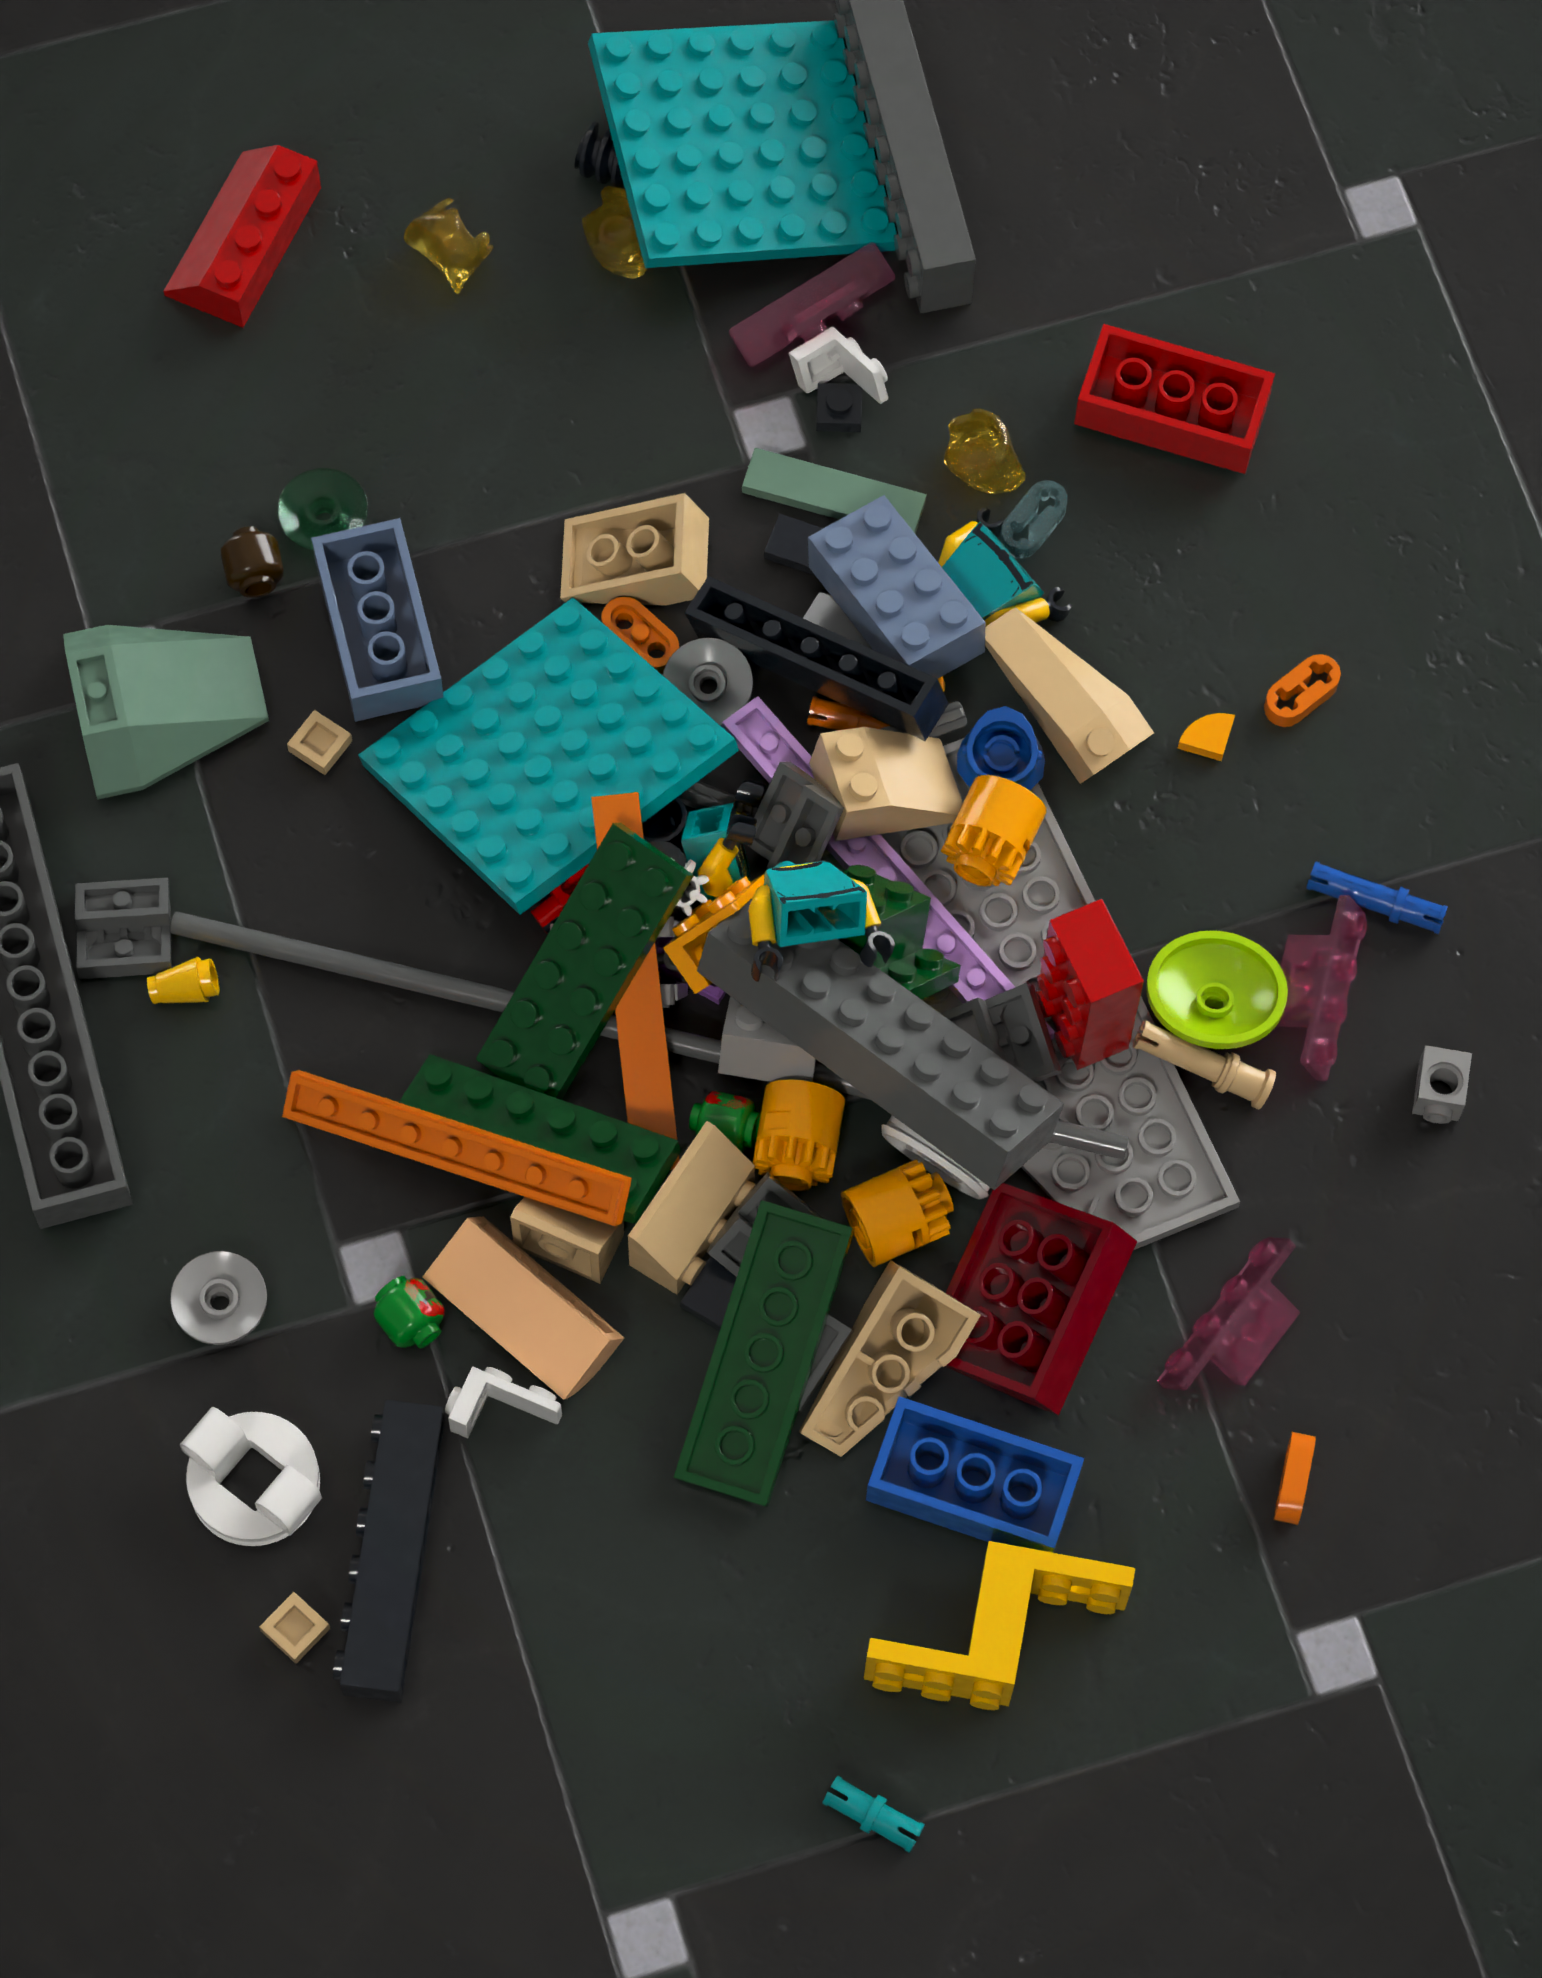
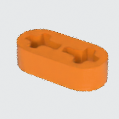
(1295, 683)
(1294, 1478)

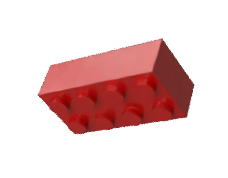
(1174, 398)
(1088, 985)

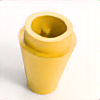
(185, 983)

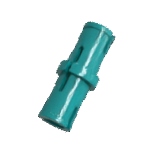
(873, 1814)

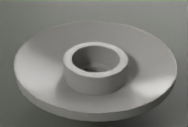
(717, 661)
(212, 1277)

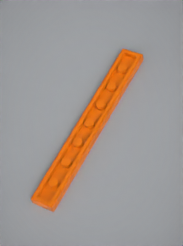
(640, 1009)
(457, 1147)

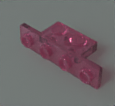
(812, 304)
(1318, 984)
(1240, 1325)

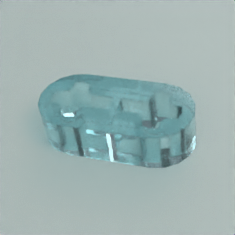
(1026, 513)

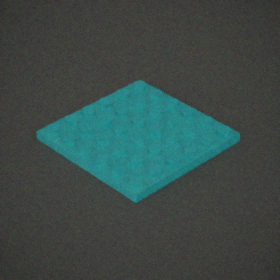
(740, 143)
(530, 738)

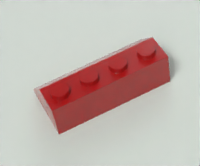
(246, 233)

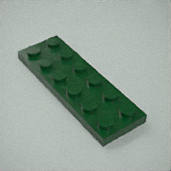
(585, 964)
(546, 1124)
(764, 1353)

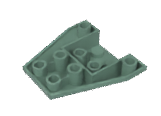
(159, 700)

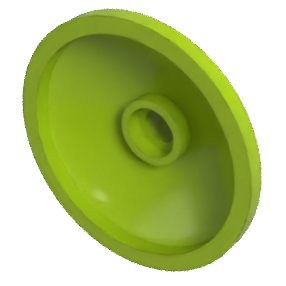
(1220, 973)

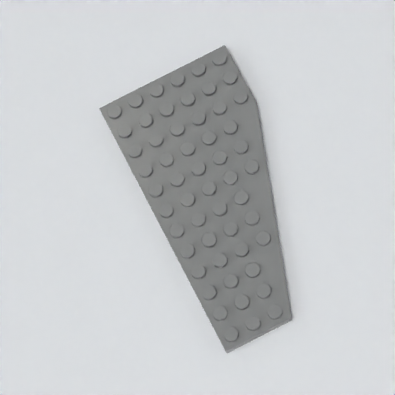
(1170, 1165)

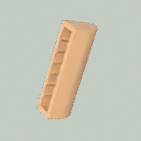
(522, 1307)

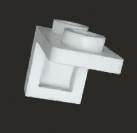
(833, 354)
(467, 1402)

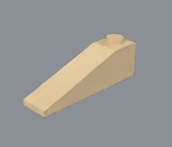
(1072, 702)
(895, 1346)

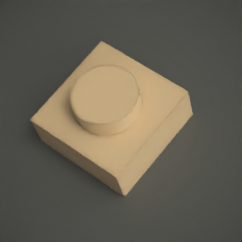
(319, 742)
(294, 1627)

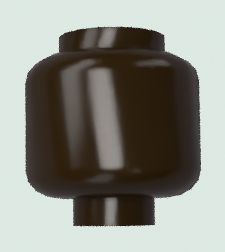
(252, 562)

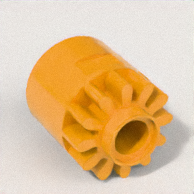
(993, 831)
(798, 1133)
(898, 1211)

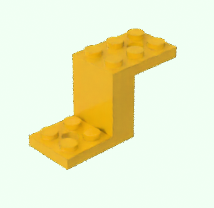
(998, 1625)

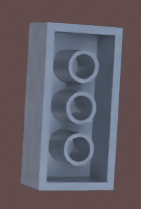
(896, 590)
(377, 619)

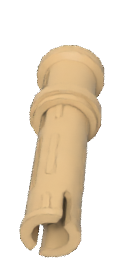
(1224, 1071)

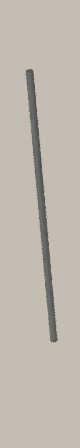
(497, 999)

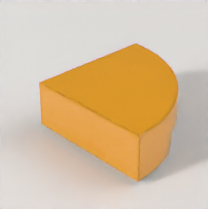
(1208, 735)

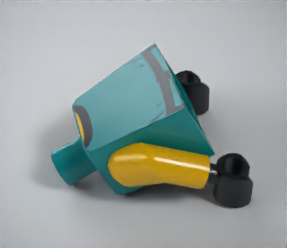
(992, 576)
(717, 838)
(811, 906)

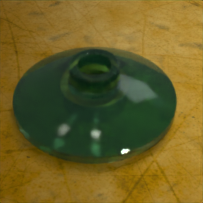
(316, 493)

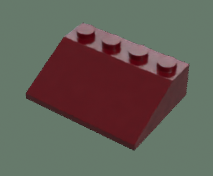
(1041, 1290)

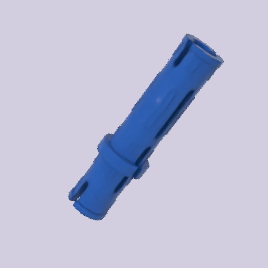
(1378, 898)

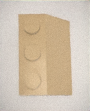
(690, 1210)

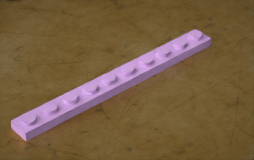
(767, 744)

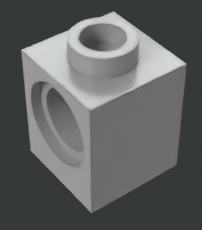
(1445, 1066)

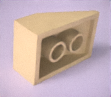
(637, 552)
(885, 781)

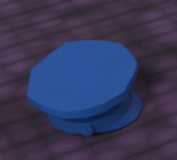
(1003, 747)

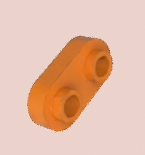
(645, 633)

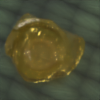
(613, 235)
(447, 243)
(983, 453)

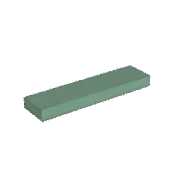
(824, 488)

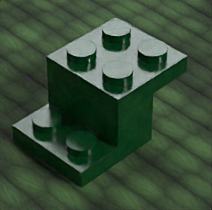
(905, 919)

